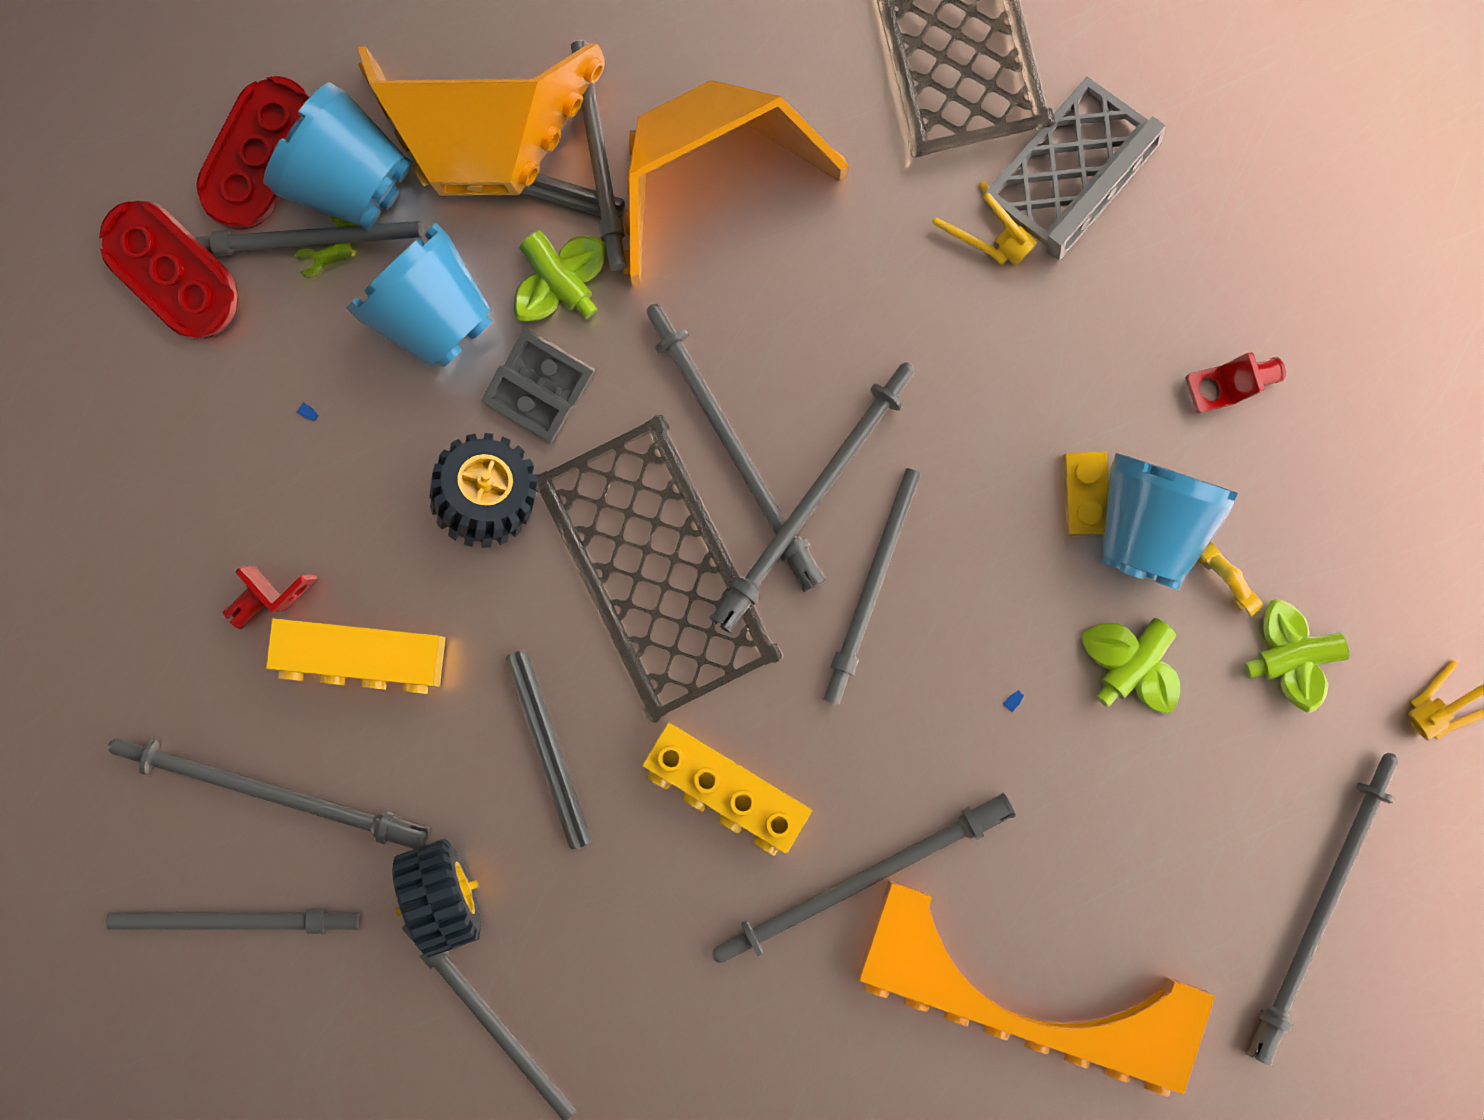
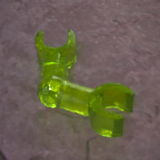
(326, 256)

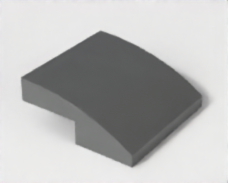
(538, 385)

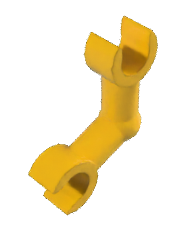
(1233, 577)

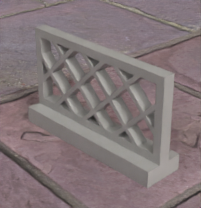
(1107, 179)

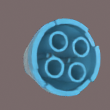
(337, 160)
(425, 300)
(1159, 520)

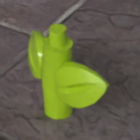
(558, 276)
(1296, 655)
(1135, 664)

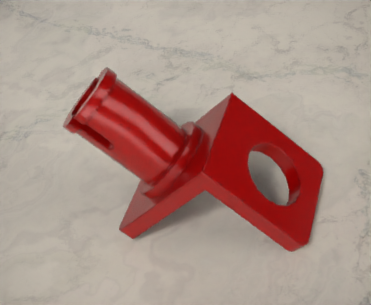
(1235, 381)
(261, 594)

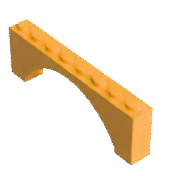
(1147, 1041)

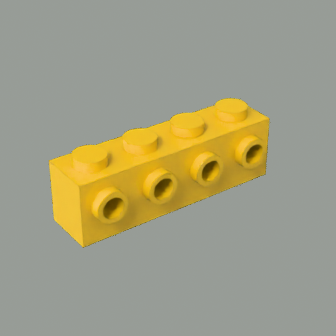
(355, 653)
(727, 788)

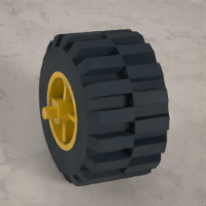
(482, 490)
(436, 898)

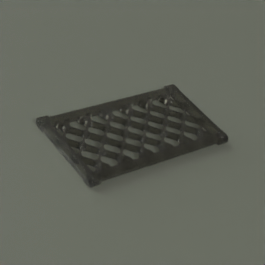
(919, 143)
(698, 514)

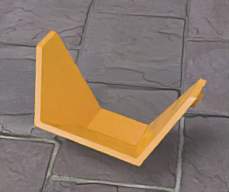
(699, 118)
(483, 131)

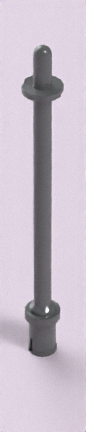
(797, 552)
(746, 589)
(970, 824)
(382, 826)
(1276, 1017)

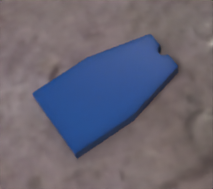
(307, 412)
(1013, 701)

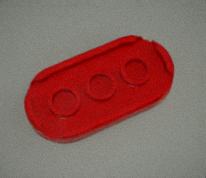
(234, 170)
(168, 269)

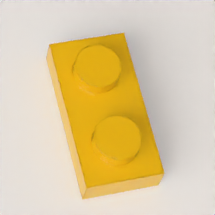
(1086, 492)

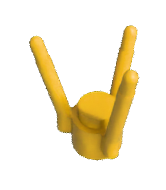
(1013, 240)
(1433, 717)

